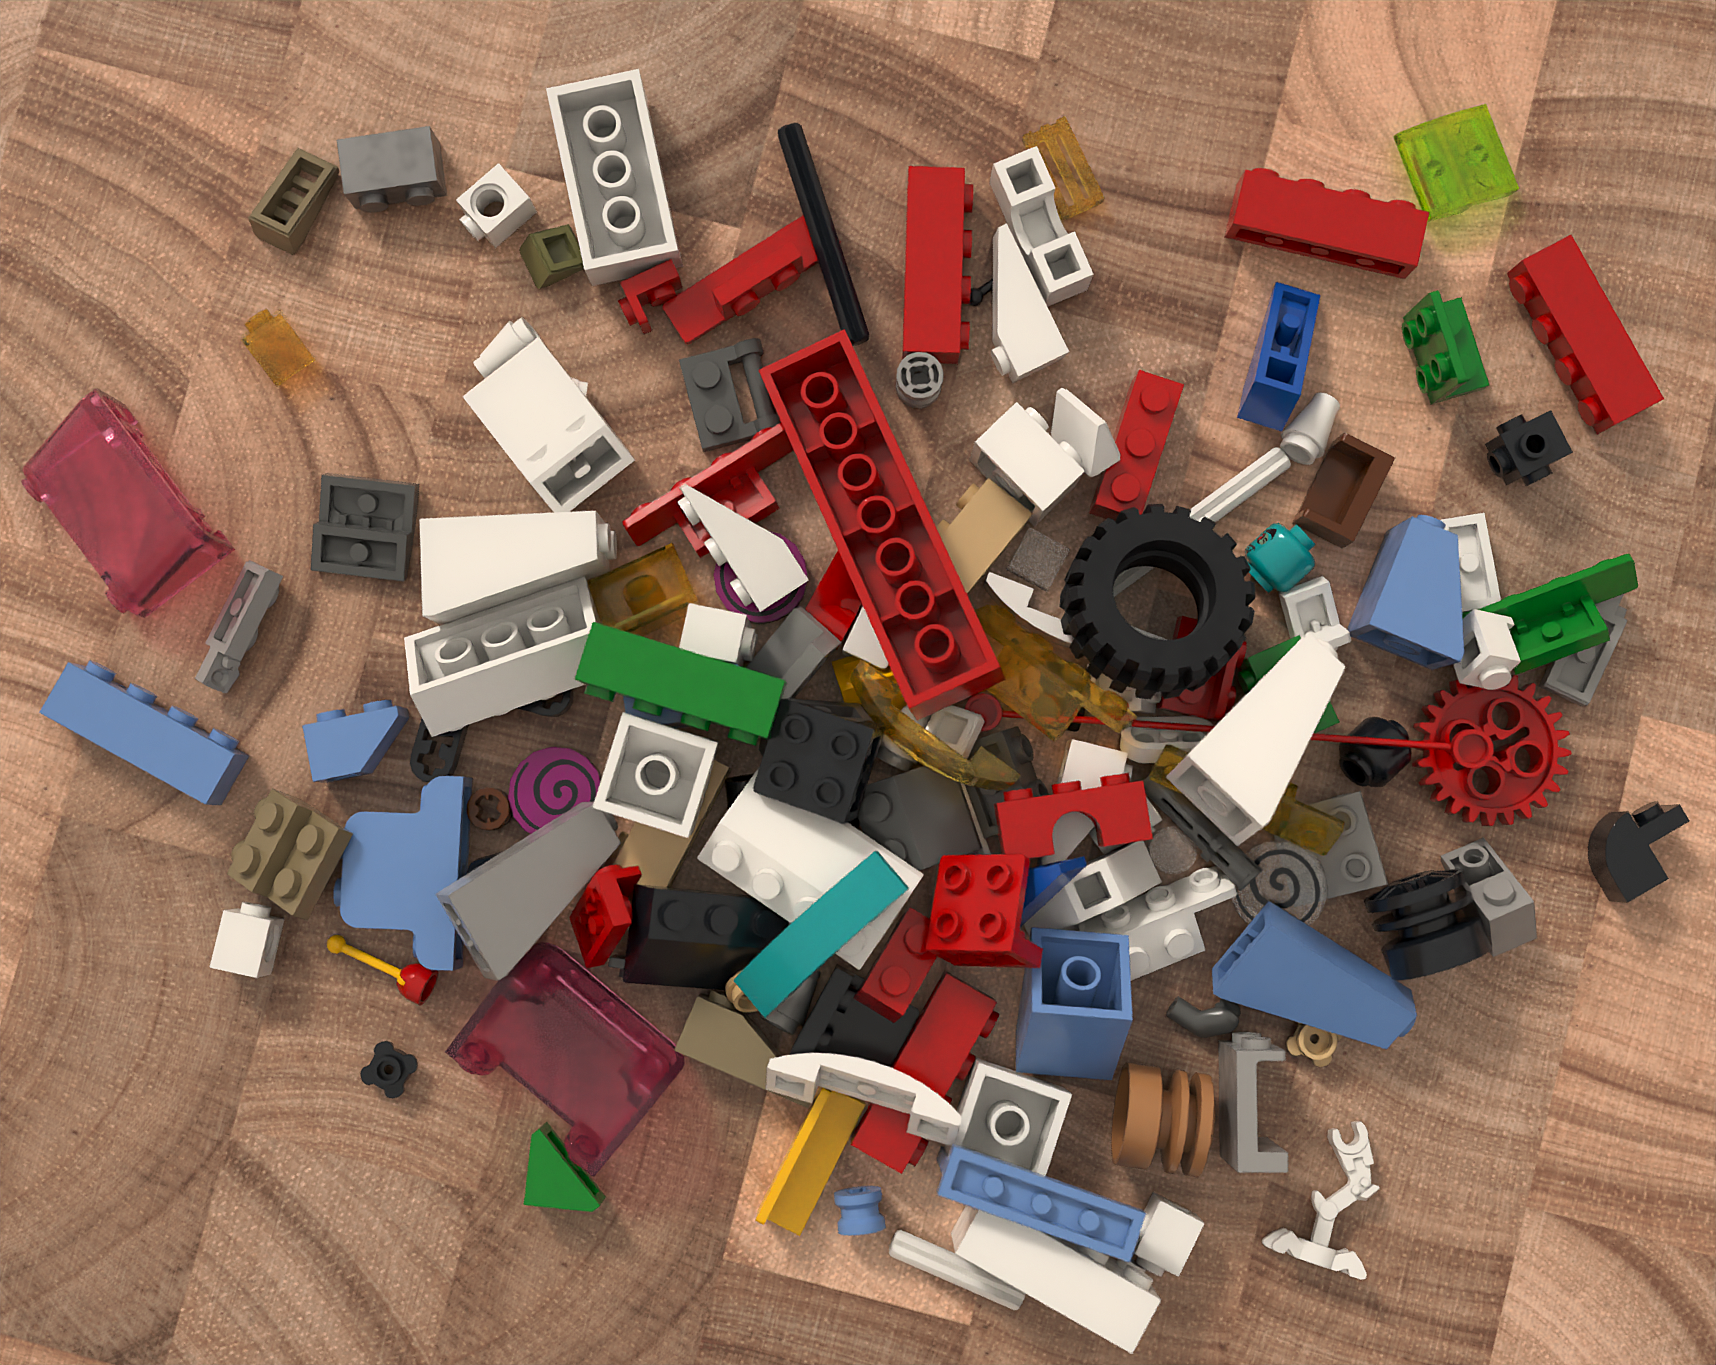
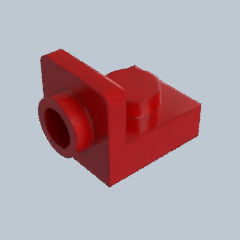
(651, 286)

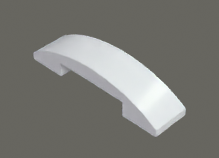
(1016, 598)
(802, 1073)

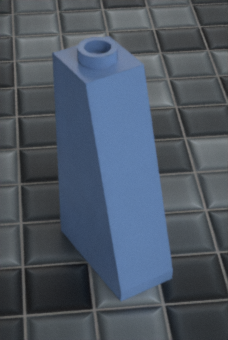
(1310, 979)

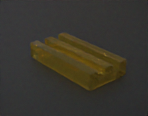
(1047, 133)

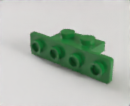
(1563, 614)

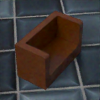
(1343, 490)

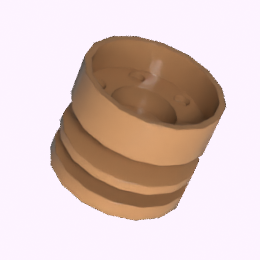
(1171, 1120)

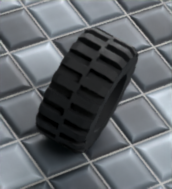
(1191, 554)

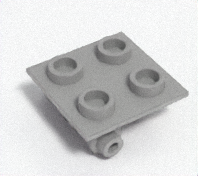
(1354, 858)

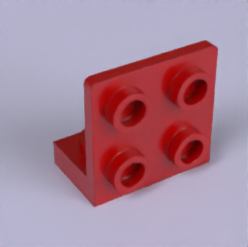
(980, 912)

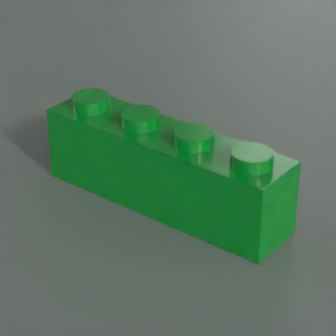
(681, 682)

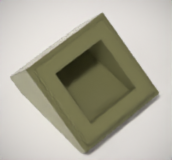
(551, 255)

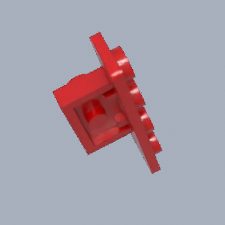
(742, 282)
(729, 481)

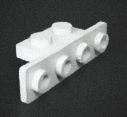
(1163, 920)

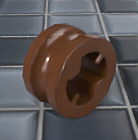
(475, 810)

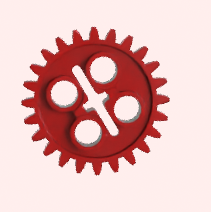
(1508, 787)

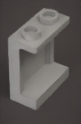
(1238, 1105)

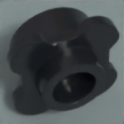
(402, 1064)

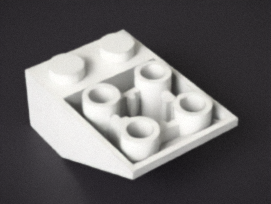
(548, 427)

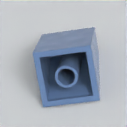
(1414, 595)
(1075, 1005)

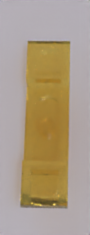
(979, 771)

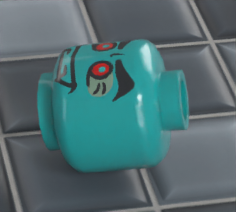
(1280, 557)

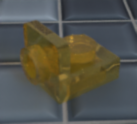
(276, 345)

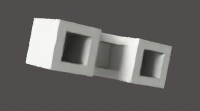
(1029, 207)

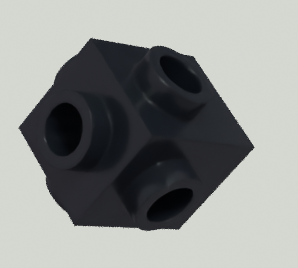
(1527, 448)

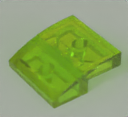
(1456, 162)

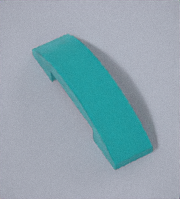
(820, 933)

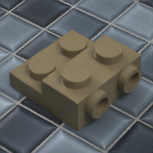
(289, 853)

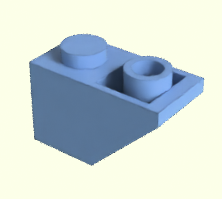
(352, 744)

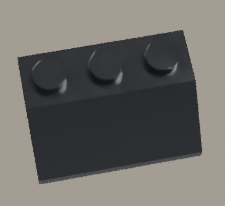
(695, 936)

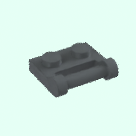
(715, 398)

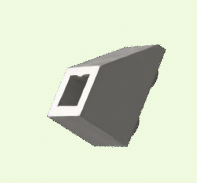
(1497, 895)

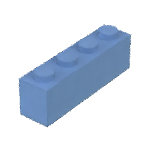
(145, 733)

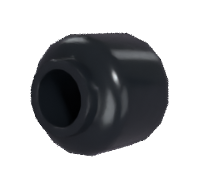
(1374, 763)

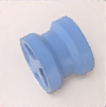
(859, 1210)

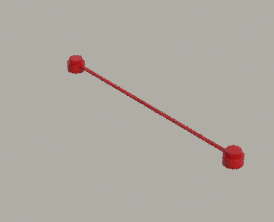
(1468, 747)

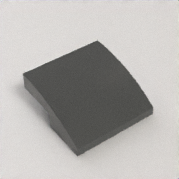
(365, 527)

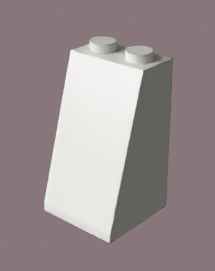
(501, 558)
(1254, 750)

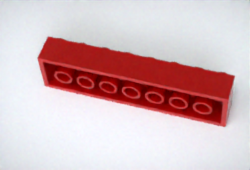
(881, 526)

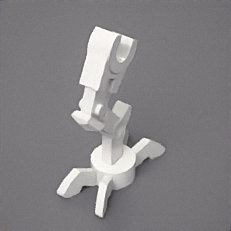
(1355, 1161)

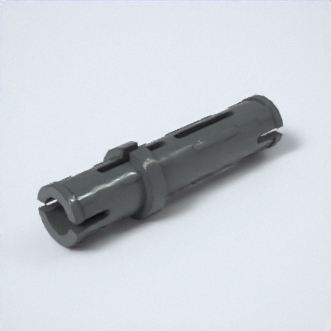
(1204, 833)

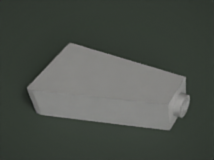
(524, 889)

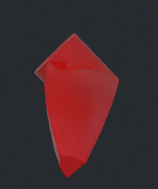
(835, 599)

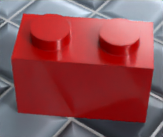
(898, 968)

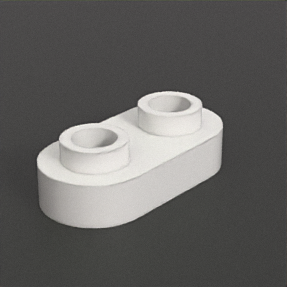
(1147, 743)

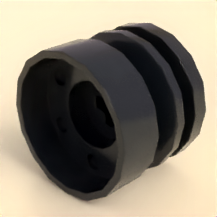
(1427, 924)

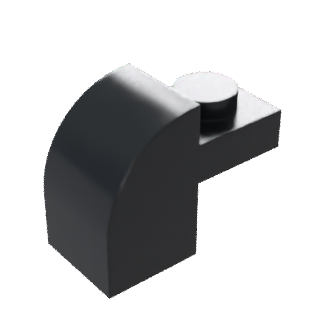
(1621, 849)

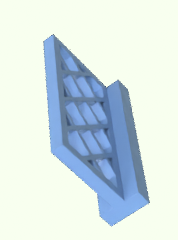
(1039, 1202)

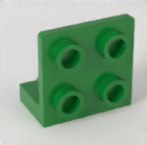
(1443, 348)

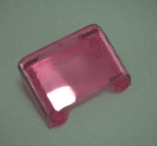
(122, 506)
(571, 1049)

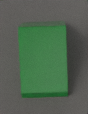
(555, 1179)

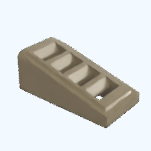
(297, 224)

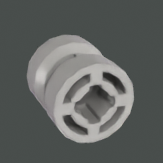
(915, 388)

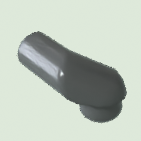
(1208, 1022)

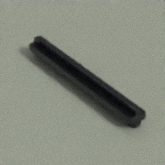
(823, 233)

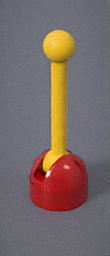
(413, 980)

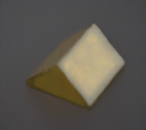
(644, 592)

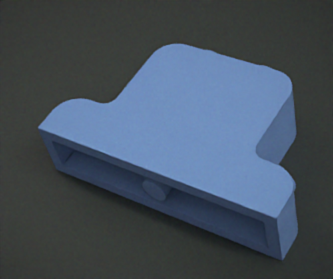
(402, 862)

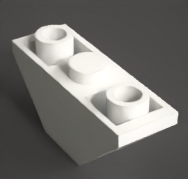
(1099, 887)

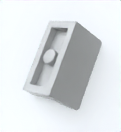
(795, 651)

